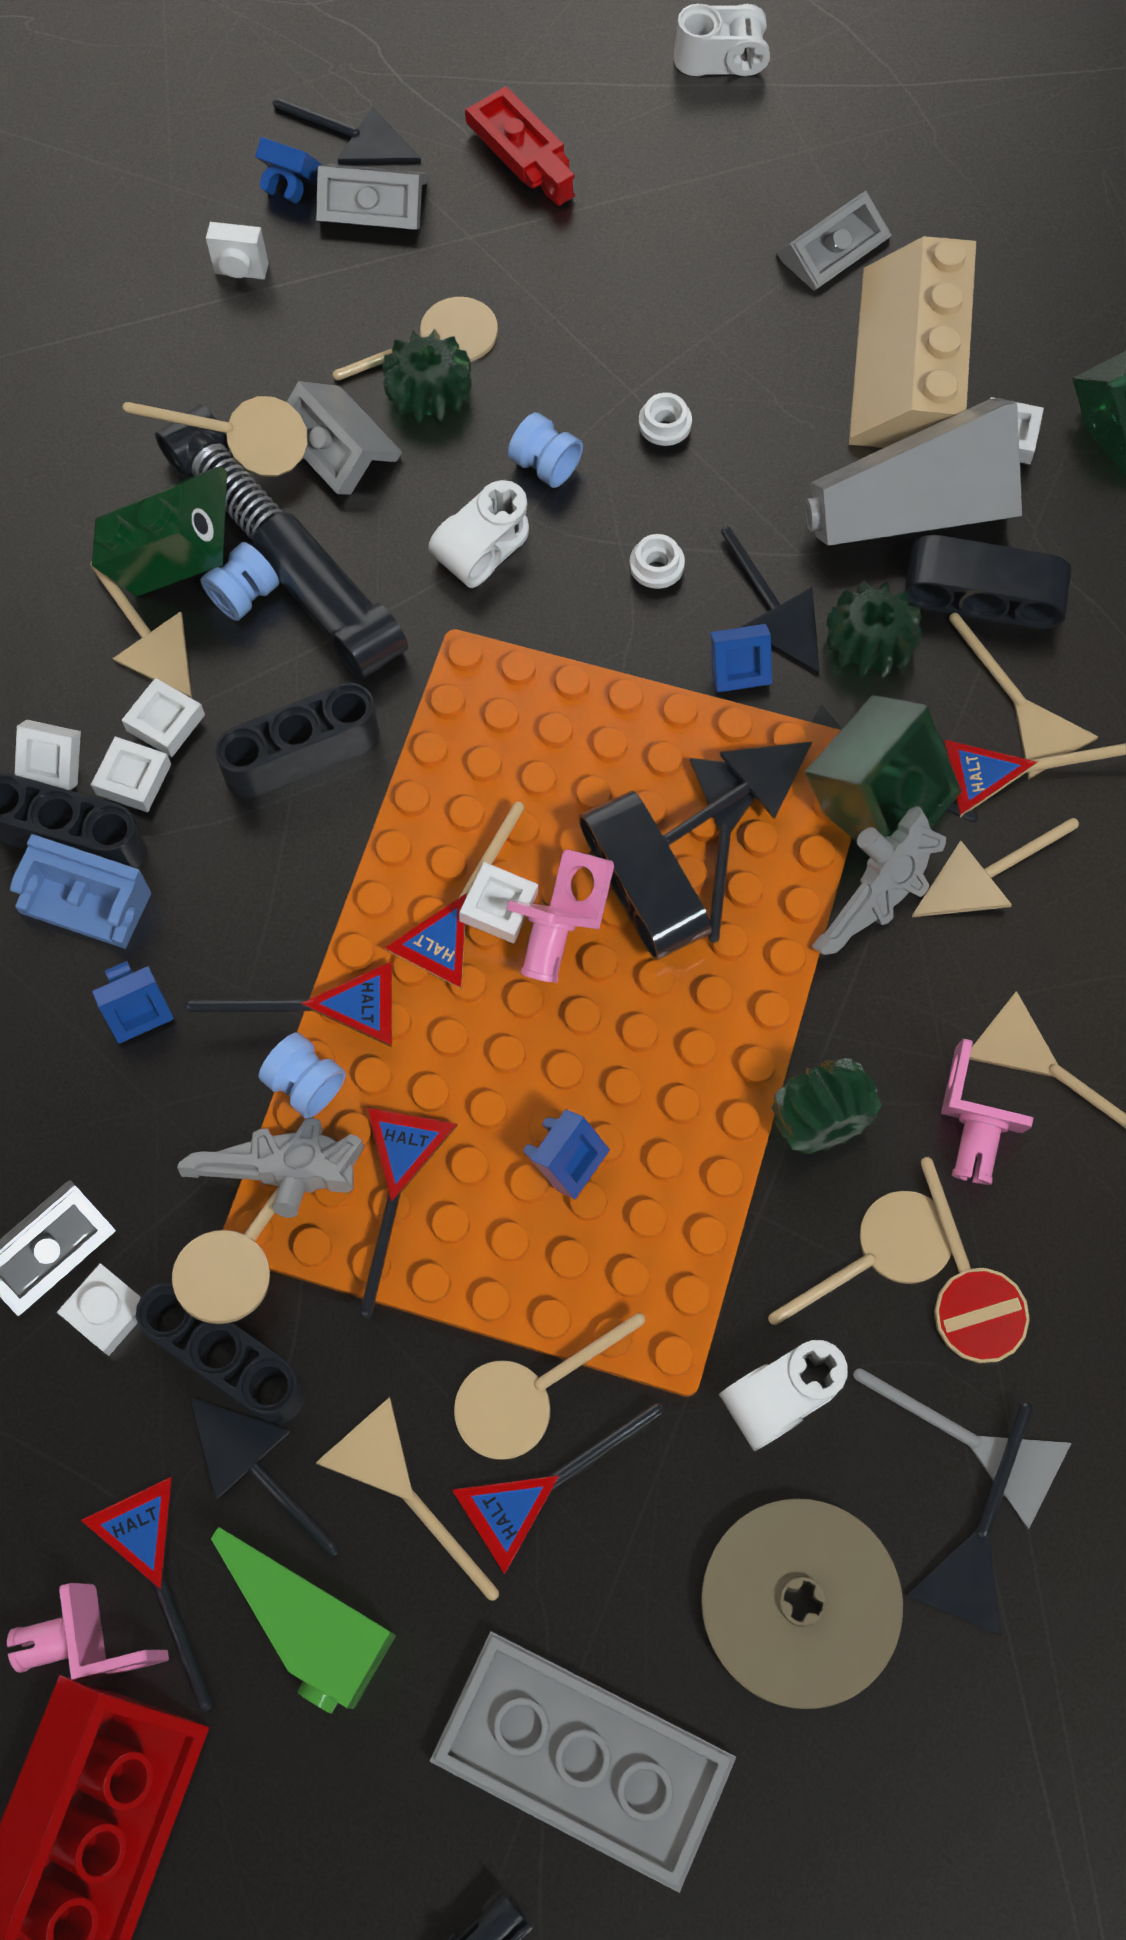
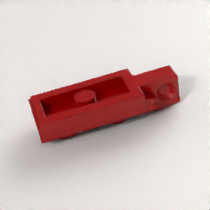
(523, 143)

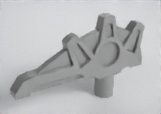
(891, 873)
(290, 1161)

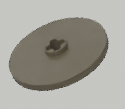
(752, 1627)

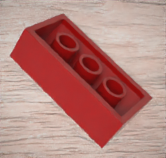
(92, 1814)

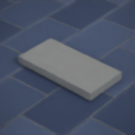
(584, 1761)

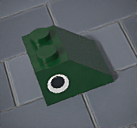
(164, 534)

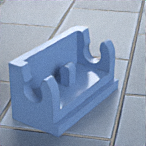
(80, 891)

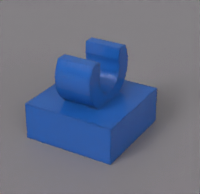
(288, 164)
(741, 657)
(131, 1002)
(568, 1153)

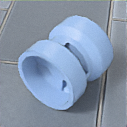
(542, 448)
(240, 581)
(302, 1075)

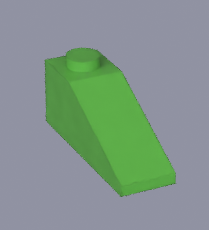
(311, 1631)

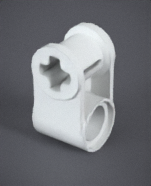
(716, 37)
(482, 533)
(777, 1399)

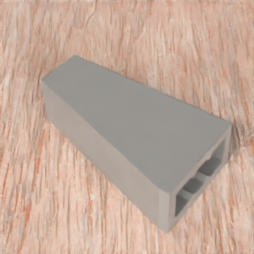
(929, 481)

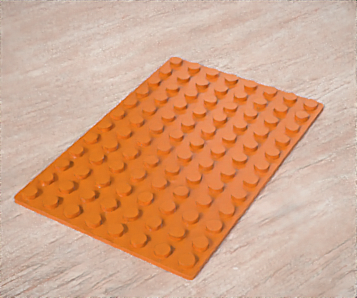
(655, 1054)

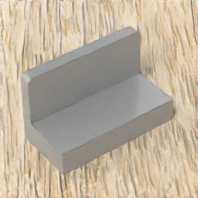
(369, 196)
(339, 435)

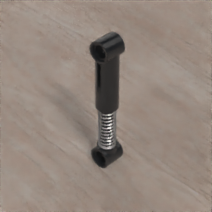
(360, 631)

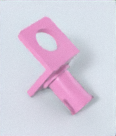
(563, 915)
(981, 1123)
(75, 1637)

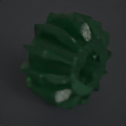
(427, 375)
(873, 628)
(826, 1105)

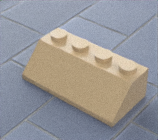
(913, 340)

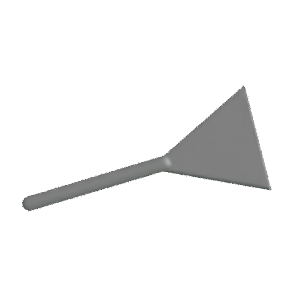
(1032, 1470)

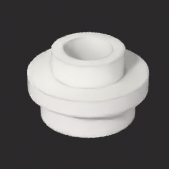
(665, 408)
(657, 549)

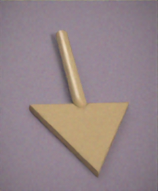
(157, 653)
(969, 887)

